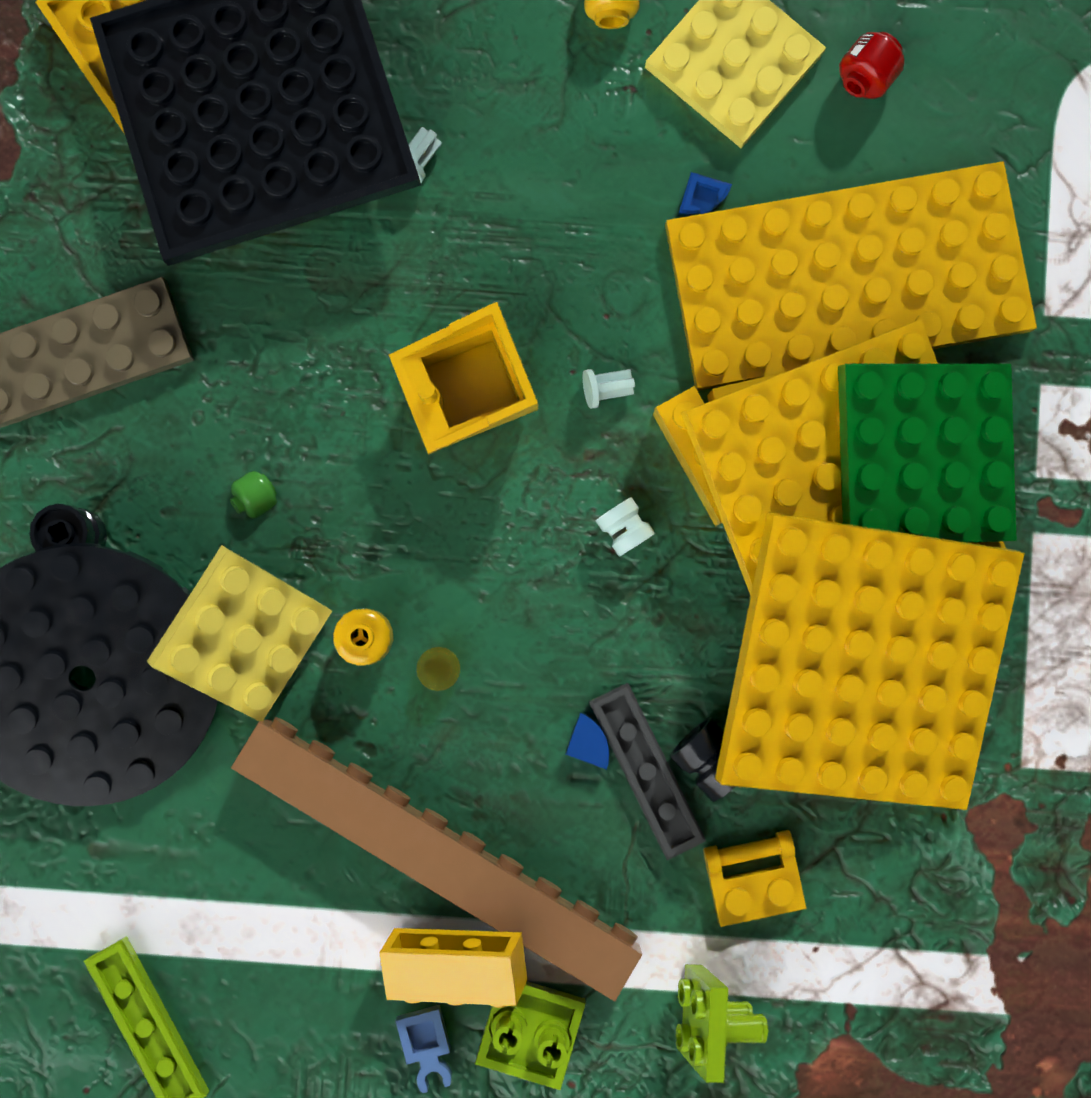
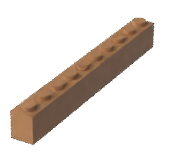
(439, 857)

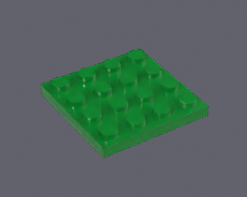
(928, 449)

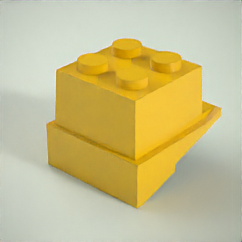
(464, 379)

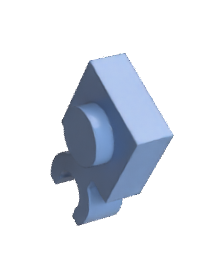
(424, 1041)

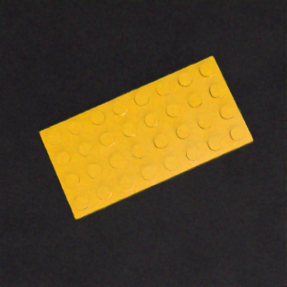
(842, 266)

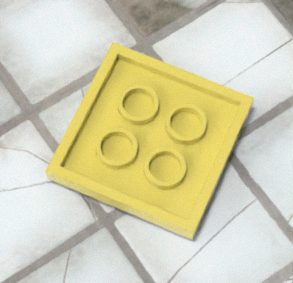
(735, 62)
(239, 635)

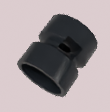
(69, 524)
(700, 754)

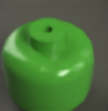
(253, 494)

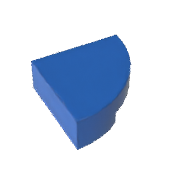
(703, 195)
(588, 742)

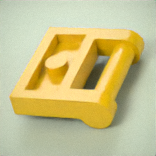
(756, 892)

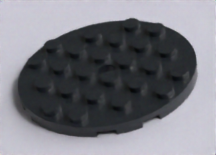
(129, 727)

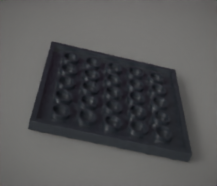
(251, 115)

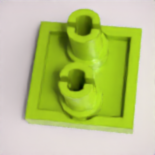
(713, 1022)
(534, 1036)

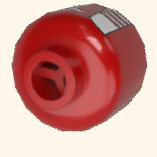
(871, 65)

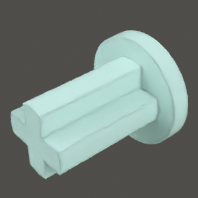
(423, 148)
(606, 386)

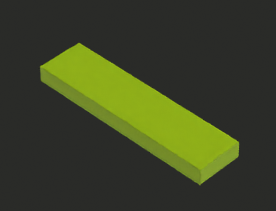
(145, 1022)

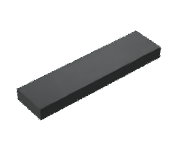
(647, 771)

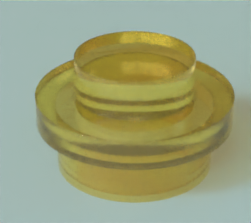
(438, 668)

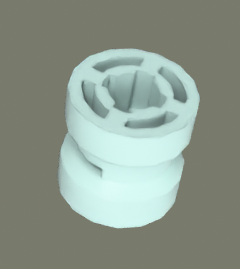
(625, 526)

